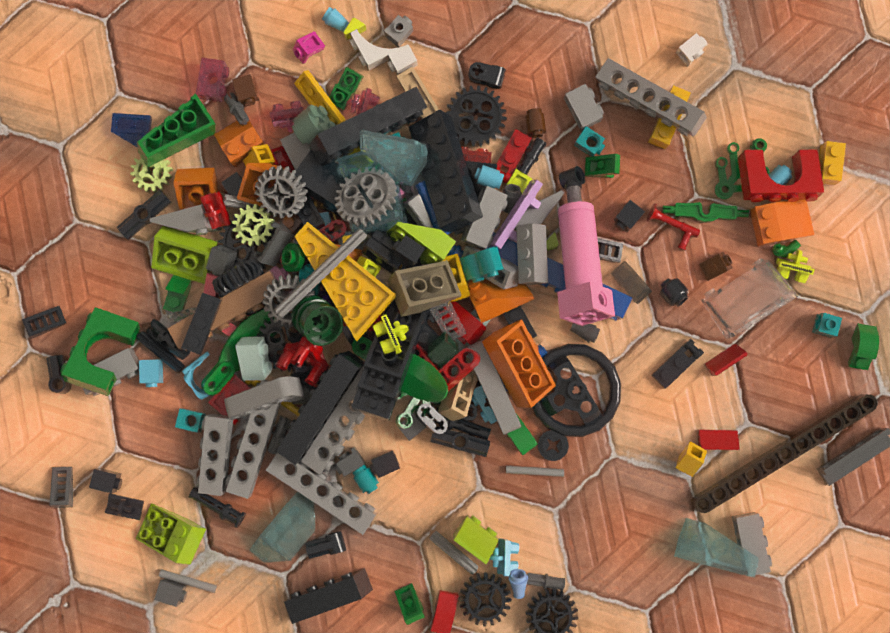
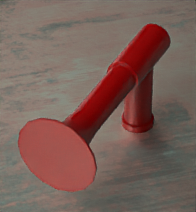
(689, 230)

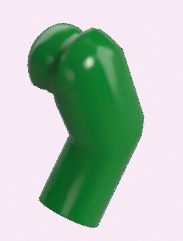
(782, 251)

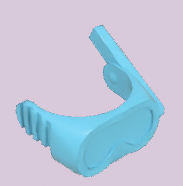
(188, 376)

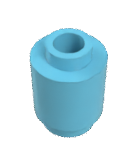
(781, 175)
(489, 177)

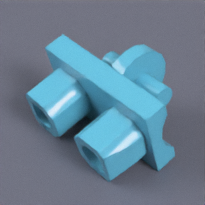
(502, 554)

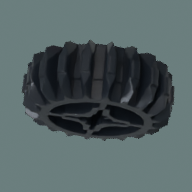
(237, 277)
(490, 591)
(560, 613)

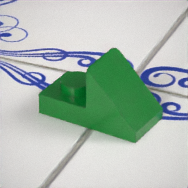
(602, 166)
(177, 294)
(409, 604)

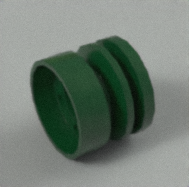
(317, 320)

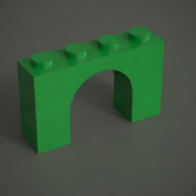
(99, 326)

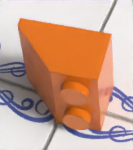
(237, 141)
(250, 178)
(192, 184)

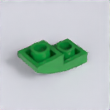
(345, 88)
(522, 438)

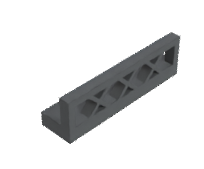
(855, 456)

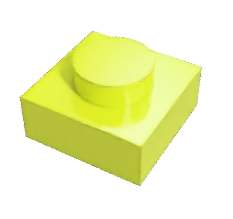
(520, 179)

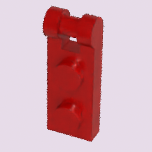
(513, 153)

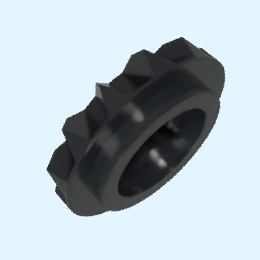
(562, 446)

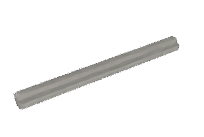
(320, 273)

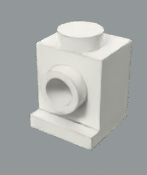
(691, 49)

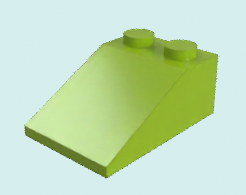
(476, 538)

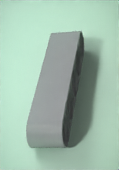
(494, 390)

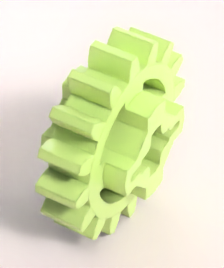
(144, 174)
(256, 232)

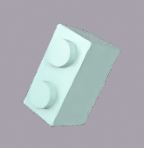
(253, 358)

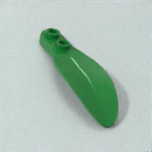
(228, 355)
(422, 379)

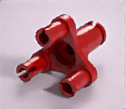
(301, 352)

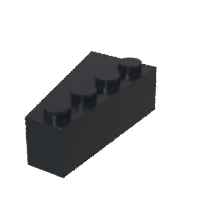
(328, 596)

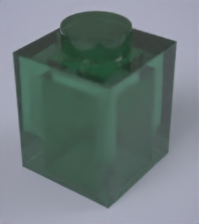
(442, 349)

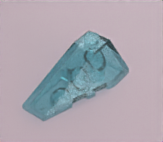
(397, 155)
(709, 547)

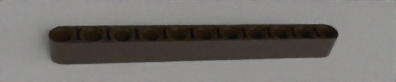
(794, 452)

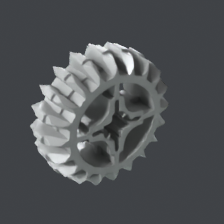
(278, 205)
(275, 290)

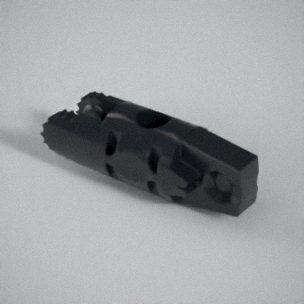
(162, 336)

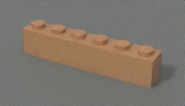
(233, 307)

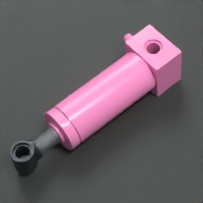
(584, 297)

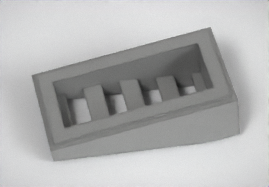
(417, 211)

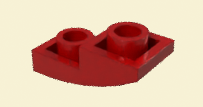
(444, 612)

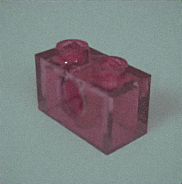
(208, 69)

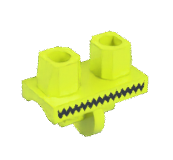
(803, 270)
(384, 327)

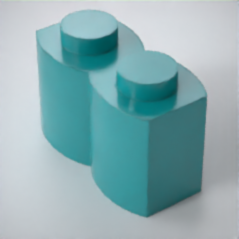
(481, 264)

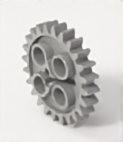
(353, 205)

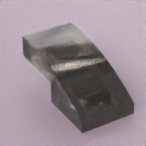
(631, 282)

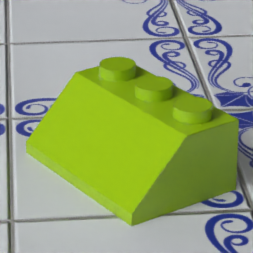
(181, 254)

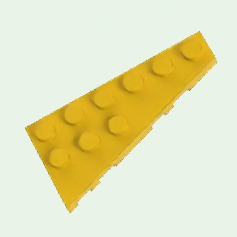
(351, 287)

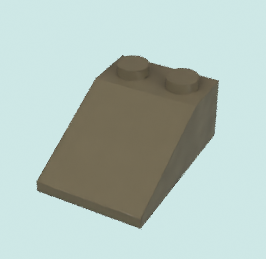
(423, 287)

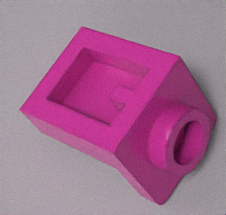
(307, 46)

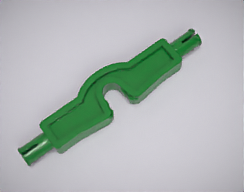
(695, 211)

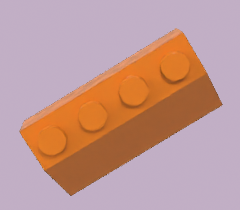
(519, 364)

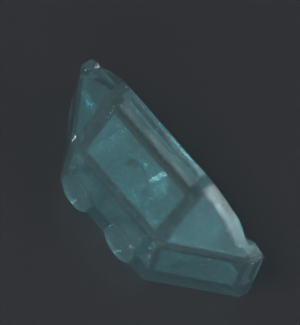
(287, 531)

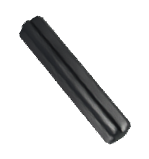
(160, 352)

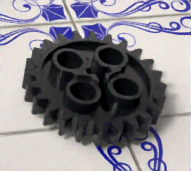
(477, 99)
(229, 241)
(277, 344)

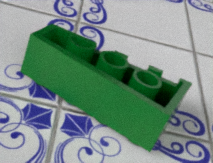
(177, 132)

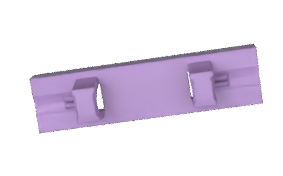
(526, 199)

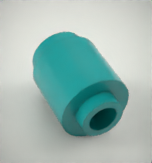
(365, 479)

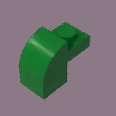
(866, 346)

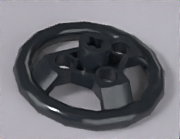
(592, 420)

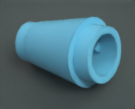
(335, 19)

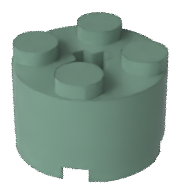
(310, 123)

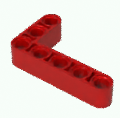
(459, 360)

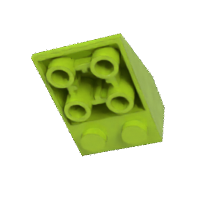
(435, 241)
(170, 534)

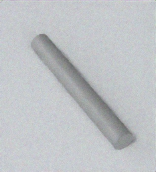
(535, 471)
(187, 581)

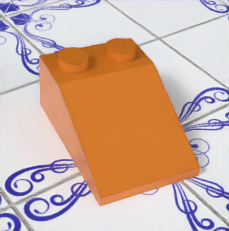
(781, 222)
(493, 301)

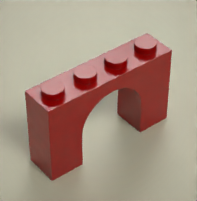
(759, 186)

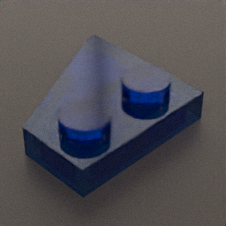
(131, 126)

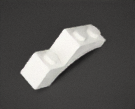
(399, 58)

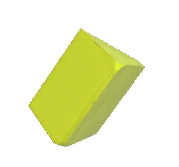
(353, 25)
(368, 265)

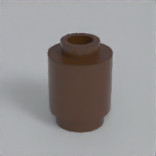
(535, 122)

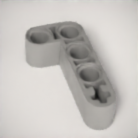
(263, 396)

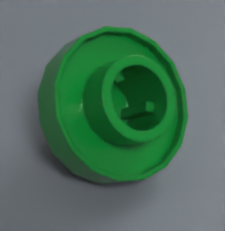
(293, 257)

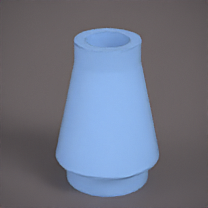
(518, 582)

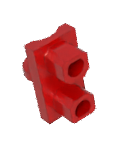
(215, 210)

